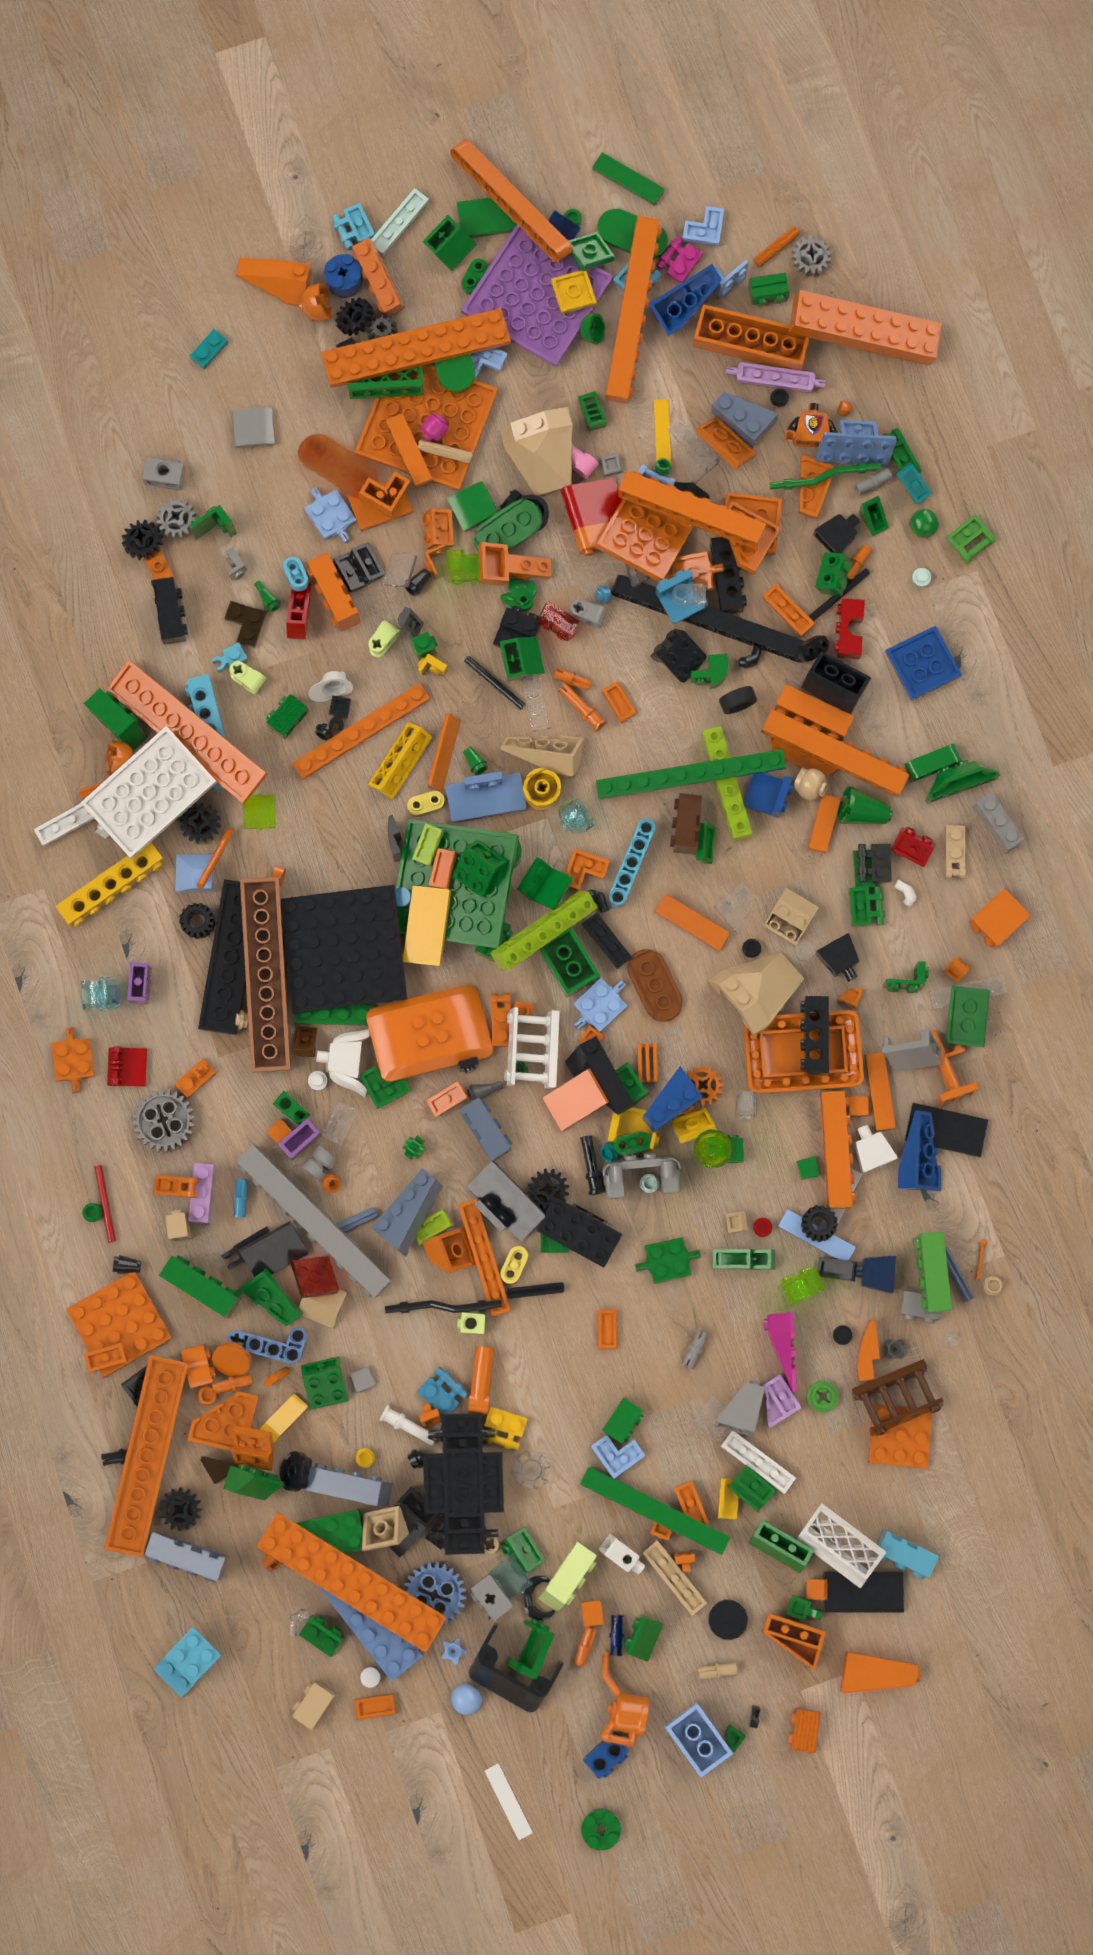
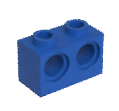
(602, 1751)

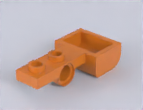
(497, 565)

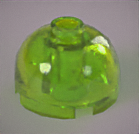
(712, 1149)

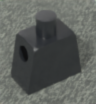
(837, 533)
(840, 957)

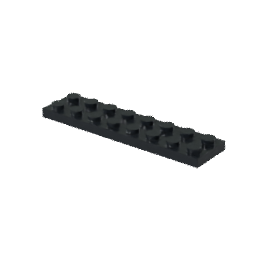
(226, 967)

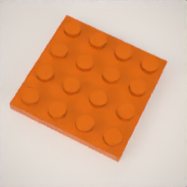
(644, 539)
(120, 1315)

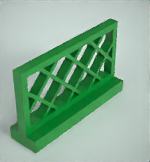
(387, 387)

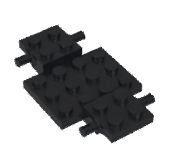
(463, 1483)

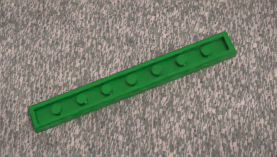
(655, 1511)

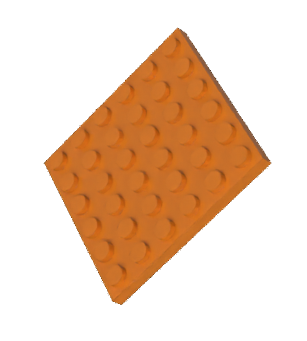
(463, 411)

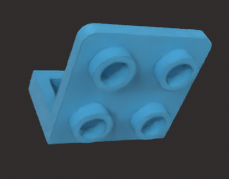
(664, 592)

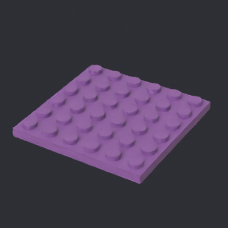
(522, 288)

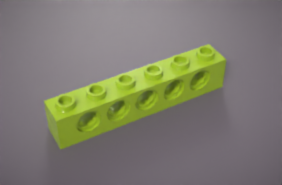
(727, 788)
(543, 930)

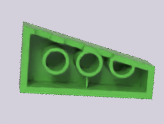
(933, 1272)

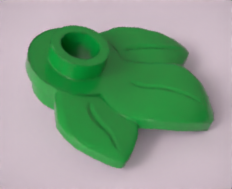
(519, 591)

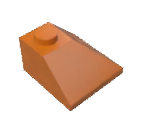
(450, 1251)

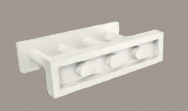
(549, 1040)

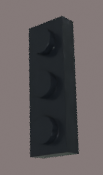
(606, 940)

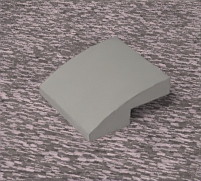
(253, 427)

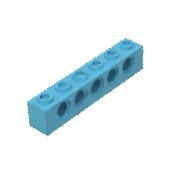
(203, 685)

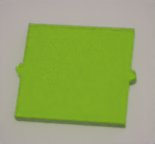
(260, 812)

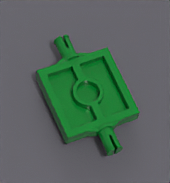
(668, 1260)

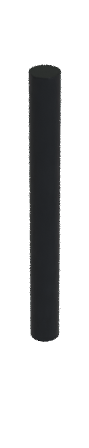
(832, 600)
(494, 682)

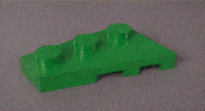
(269, 1294)

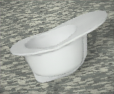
(332, 683)

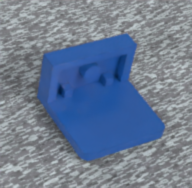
(768, 794)

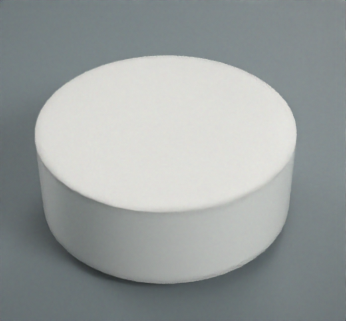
(370, 1677)

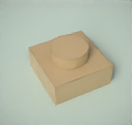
(736, 1222)

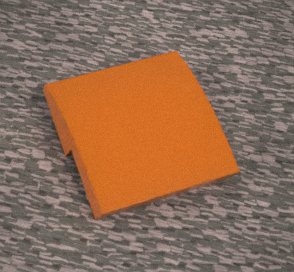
(253, 1448)

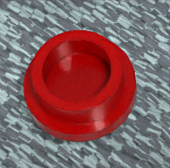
(762, 1227)

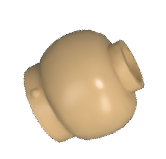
(810, 784)

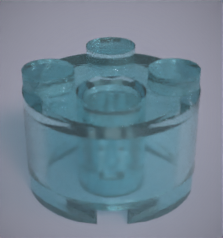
(100, 994)

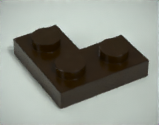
(250, 619)

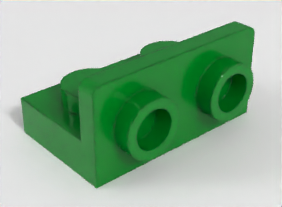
(523, 1550)

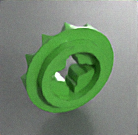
(832, 1396)

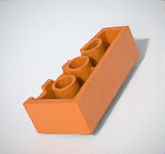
(333, 592)

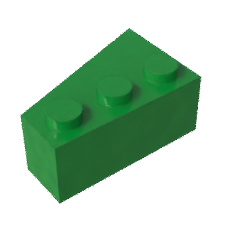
(115, 718)

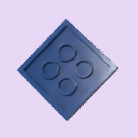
(923, 663)

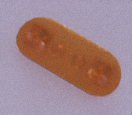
(335, 464)

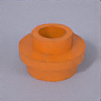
(335, 1186)

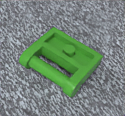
(966, 534)

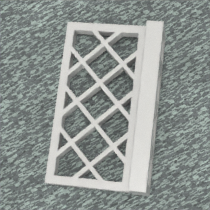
(834, 1554)

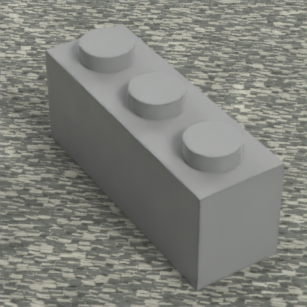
(998, 823)

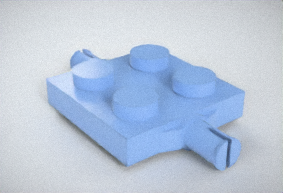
(330, 515)
(600, 1005)

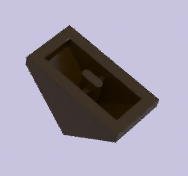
(216, 1468)

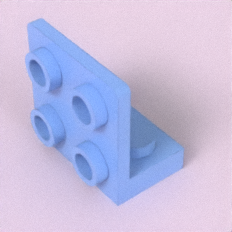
(736, 276)

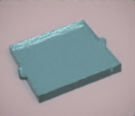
(510, 1577)

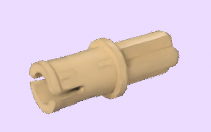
(717, 1670)

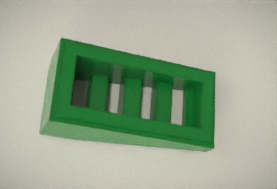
(592, 425)

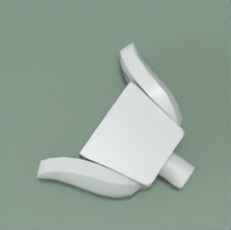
(344, 1060)

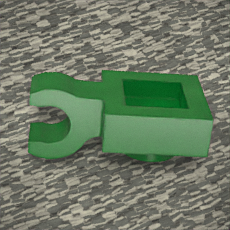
(800, 1609)

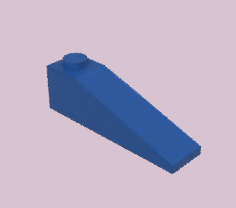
(681, 302)
(918, 1163)

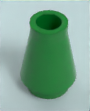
(475, 761)

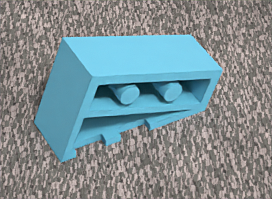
(907, 1554)

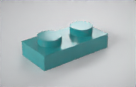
(209, 348)
(914, 483)

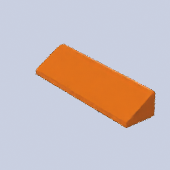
(444, 752)
(692, 922)

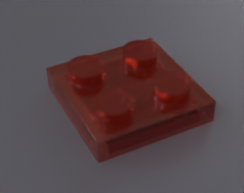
(315, 1277)

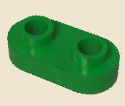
(474, 275)
(631, 1144)

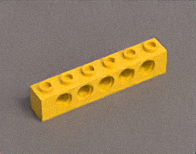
(115, 873)

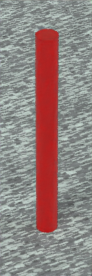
(105, 1203)

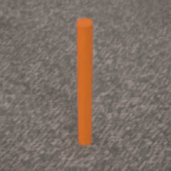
(215, 857)

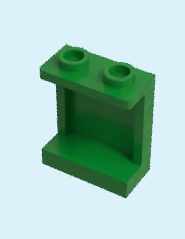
(534, 1650)

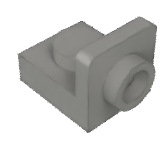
(234, 560)

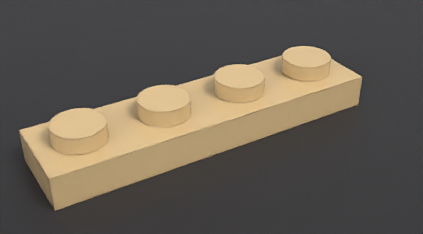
(674, 1578)

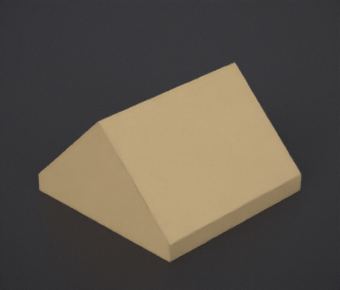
(323, 1308)
(383, 1528)

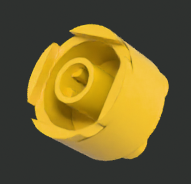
(547, 779)

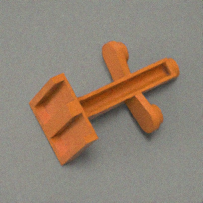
(950, 1080)

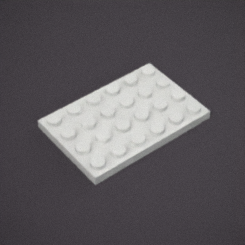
(148, 792)

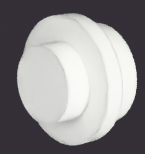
(317, 1080)

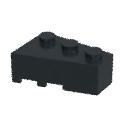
(169, 610)

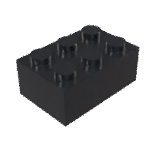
(836, 682)

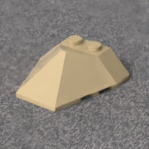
(542, 449)
(759, 988)

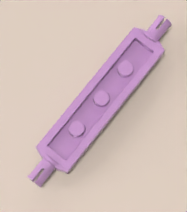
(775, 377)

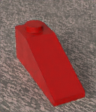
(298, 613)

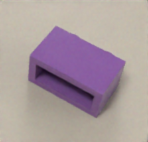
(300, 1139)

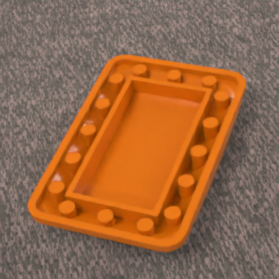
(429, 1033)
(775, 1055)

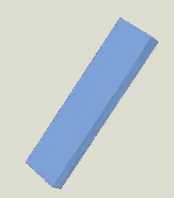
(833, 1246)

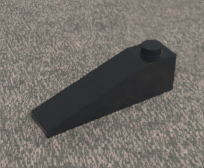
(593, 1056)

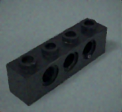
(727, 603)
(820, 1005)

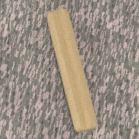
(445, 451)

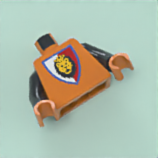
(809, 427)

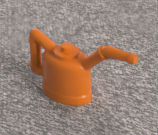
(626, 1713)

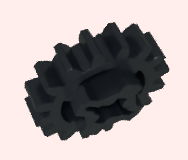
(354, 316)
(134, 539)
(192, 822)
(539, 1190)
(186, 1515)

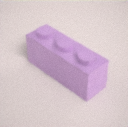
(201, 1207)

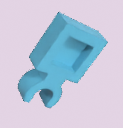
(231, 655)

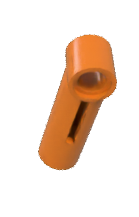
(481, 1380)

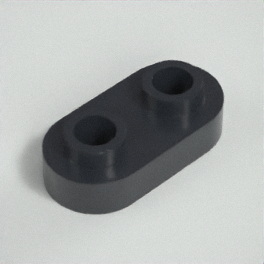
(812, 647)

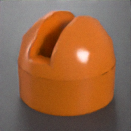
(844, 408)

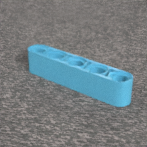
(638, 856)

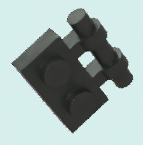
(880, 863)

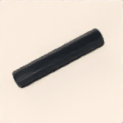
(535, 1290)

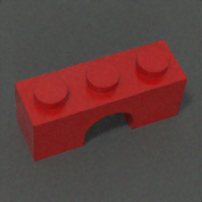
(850, 612)

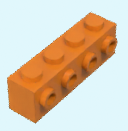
(378, 276)

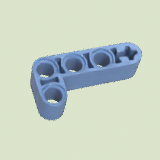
(266, 1343)

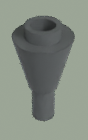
(483, 1090)

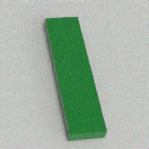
(628, 178)

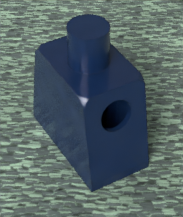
(878, 1273)

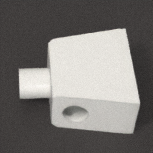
(872, 1150)
(616, 1550)

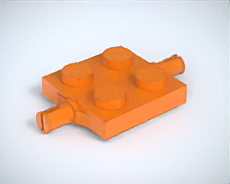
(700, 567)
(73, 1059)

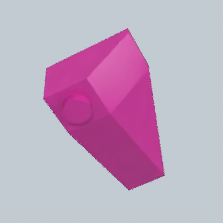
(781, 1334)

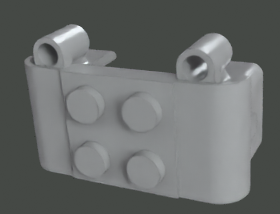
(668, 1166)

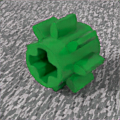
(414, 1147)

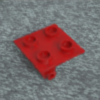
(127, 1066)

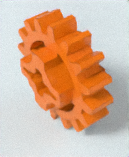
(709, 1091)

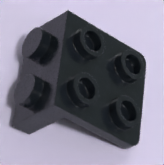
(679, 654)

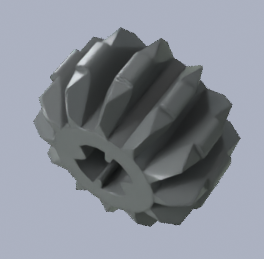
(386, 324)

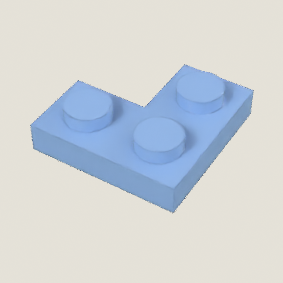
(705, 232)
(491, 358)
(615, 1460)

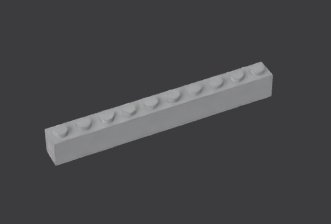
(314, 1221)

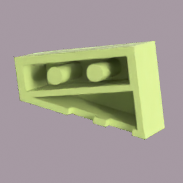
(568, 1577)

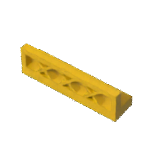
(402, 761)

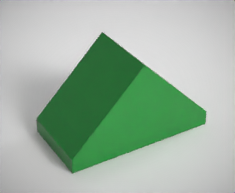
(874, 515)

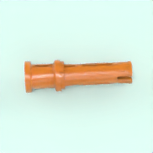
(588, 713)

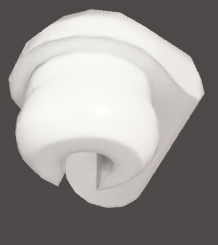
(910, 896)

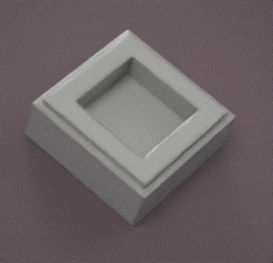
(611, 464)
(362, 1379)

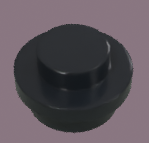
(779, 397)
(324, 731)
(751, 948)
(842, 1335)
(416, 1459)

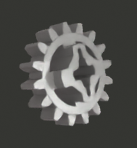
(804, 259)
(170, 523)

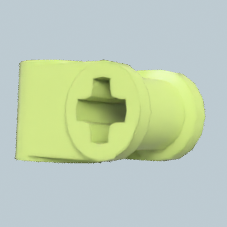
(384, 636)
(249, 679)

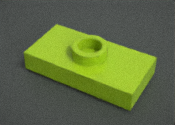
(428, 844)
(433, 1226)

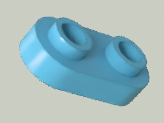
(296, 575)

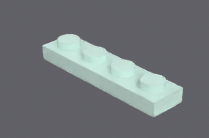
(399, 221)

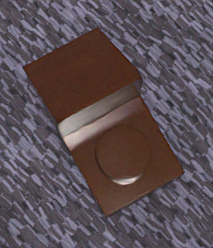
(305, 1042)

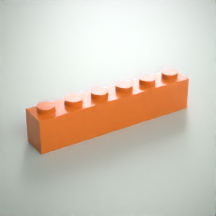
(836, 1149)

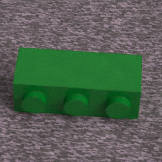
(781, 1546)

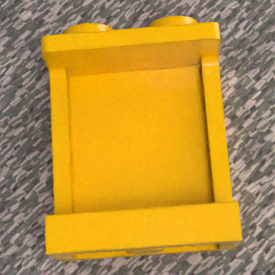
(630, 1122)

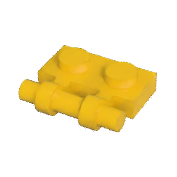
(507, 1423)

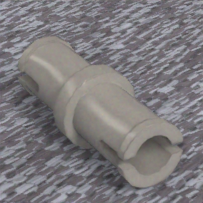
(873, 481)
(695, 1349)

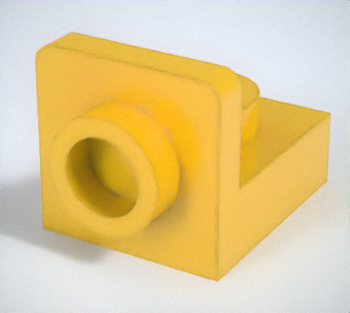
(435, 665)

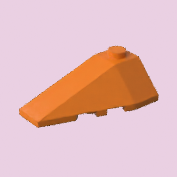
(276, 277)

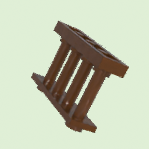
(899, 1378)

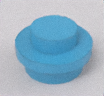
(603, 594)

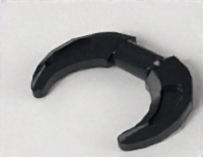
(531, 1610)

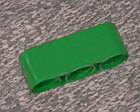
(932, 762)

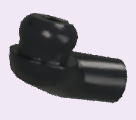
(751, 660)
(599, 899)

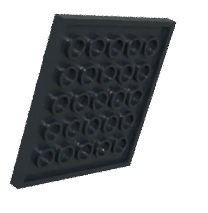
(343, 949)

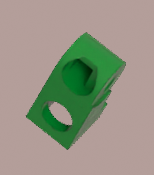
(291, 1108)

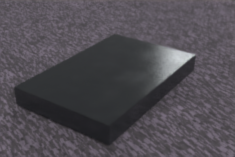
(274, 1250)

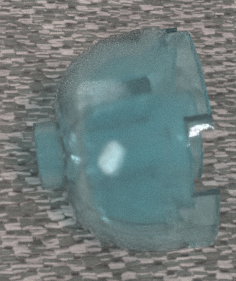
(574, 816)

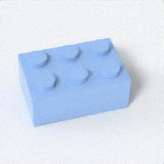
(698, 1739)

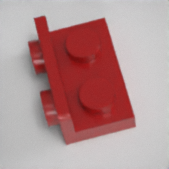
(913, 846)

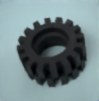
(189, 912)
(823, 1212)

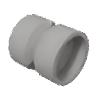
(319, 1163)

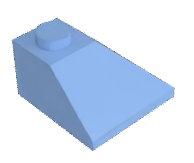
(189, 870)

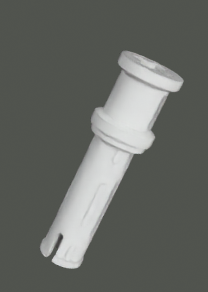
(399, 1421)

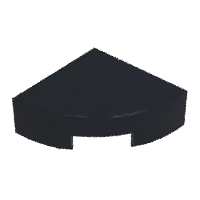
(754, 1721)

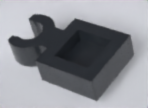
(339, 709)

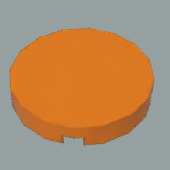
(231, 1359)

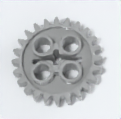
(147, 1127)

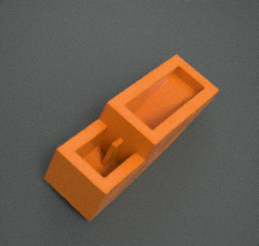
(867, 1352)

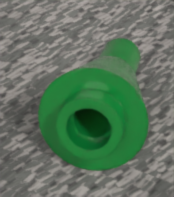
(269, 600)

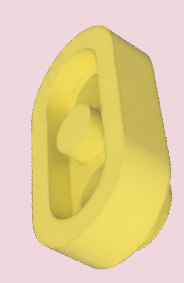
(426, 804)
(514, 1265)

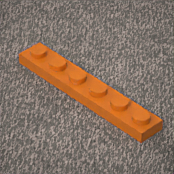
(483, 1256)

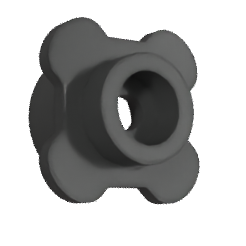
(899, 1348)

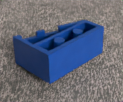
(672, 1101)

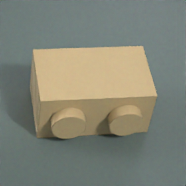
(178, 1226)
(313, 1704)

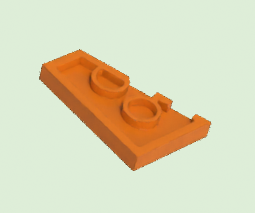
(812, 497)

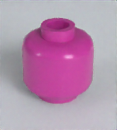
(434, 427)

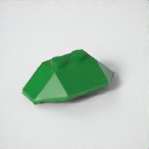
(959, 779)

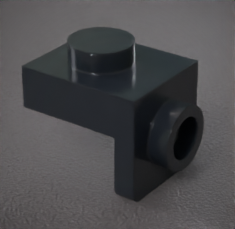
(468, 1065)

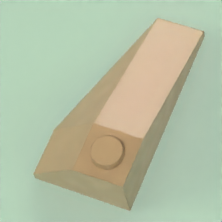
(556, 755)

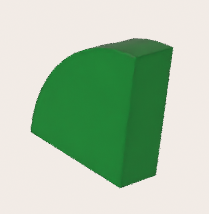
(734, 1737)

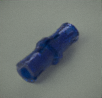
(616, 1635)

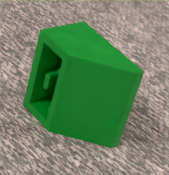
(449, 242)
(522, 658)
(251, 1483)
(643, 1638)

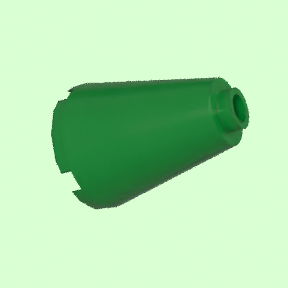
(862, 809)

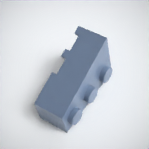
(743, 417)
(486, 1129)

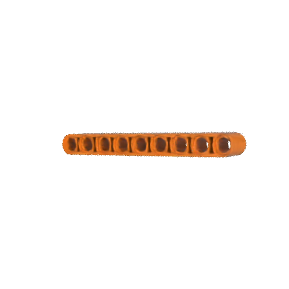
(511, 201)

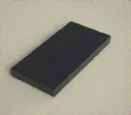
(954, 1130)
(878, 1594)

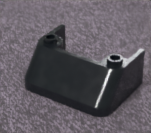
(485, 1674)

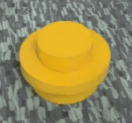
(365, 1458)

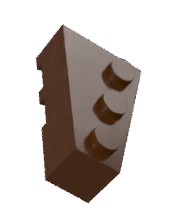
(686, 823)

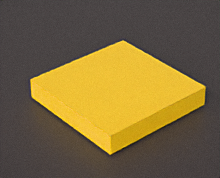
(573, 291)
(692, 1125)

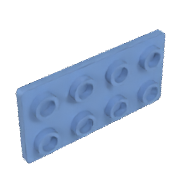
(856, 443)
(485, 796)

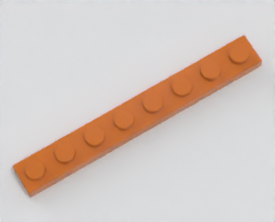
(361, 731)

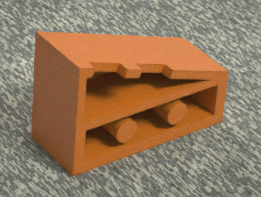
(795, 1637)

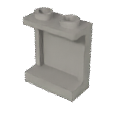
(913, 1054)

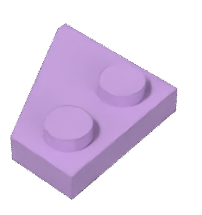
(779, 1401)

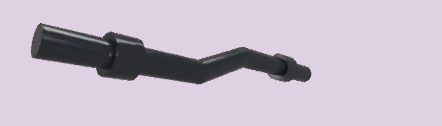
(481, 1306)

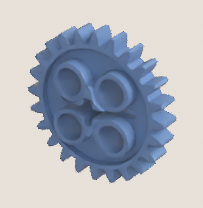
(440, 1577)

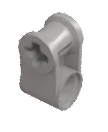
(589, 613)

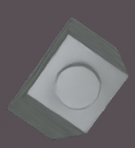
(743, 1410)

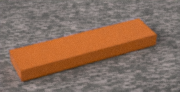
(409, 450)
(880, 1091)

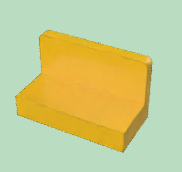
(727, 1500)

